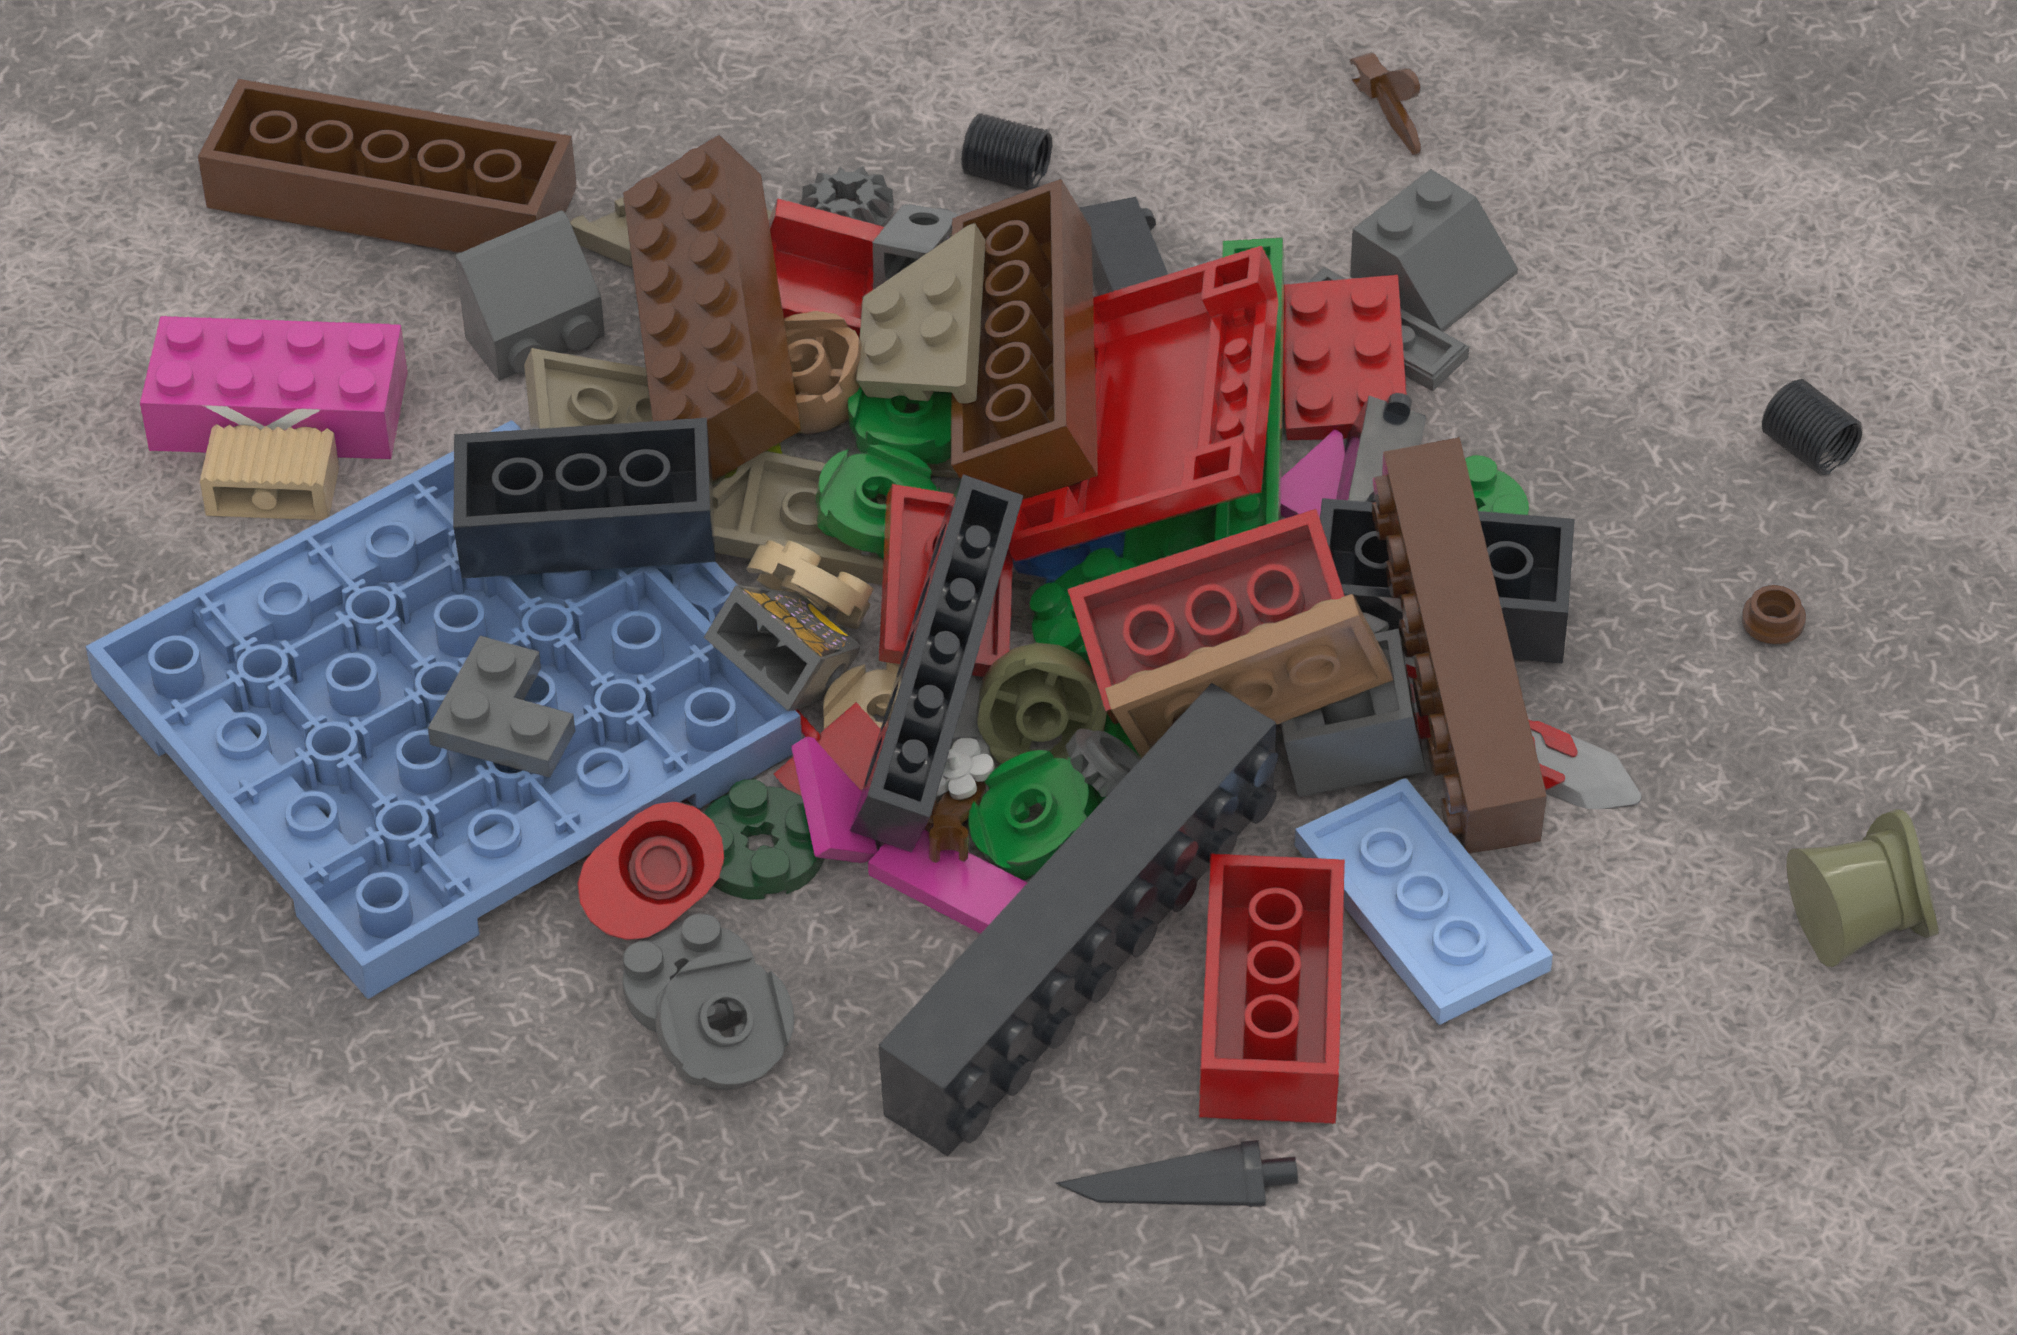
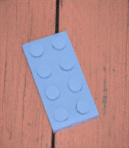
(1426, 901)

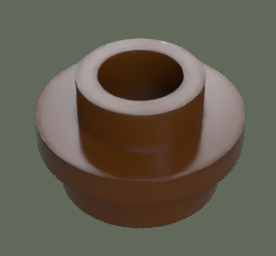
(1777, 602)

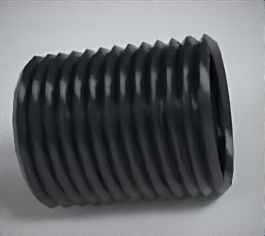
(1006, 151)
(1811, 425)

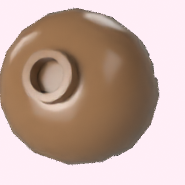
(823, 368)

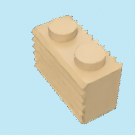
(269, 472)

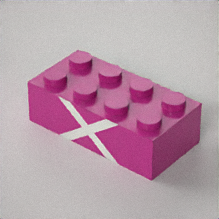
(274, 377)

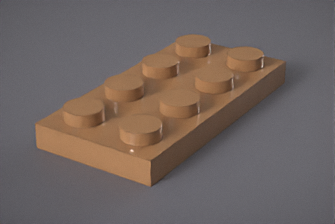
(1273, 668)

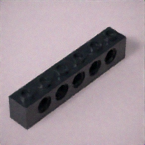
(937, 664)

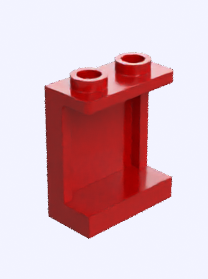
(822, 261)

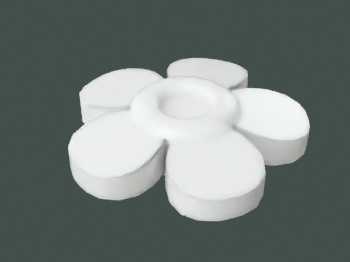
(964, 768)

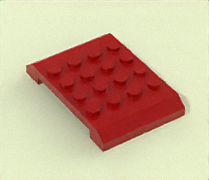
(1176, 404)

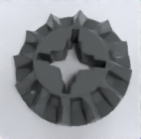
(872, 195)
(1101, 759)

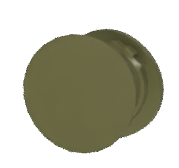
(1862, 889)

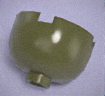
(1038, 689)

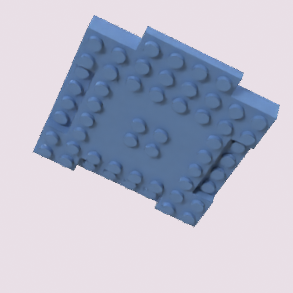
(310, 695)

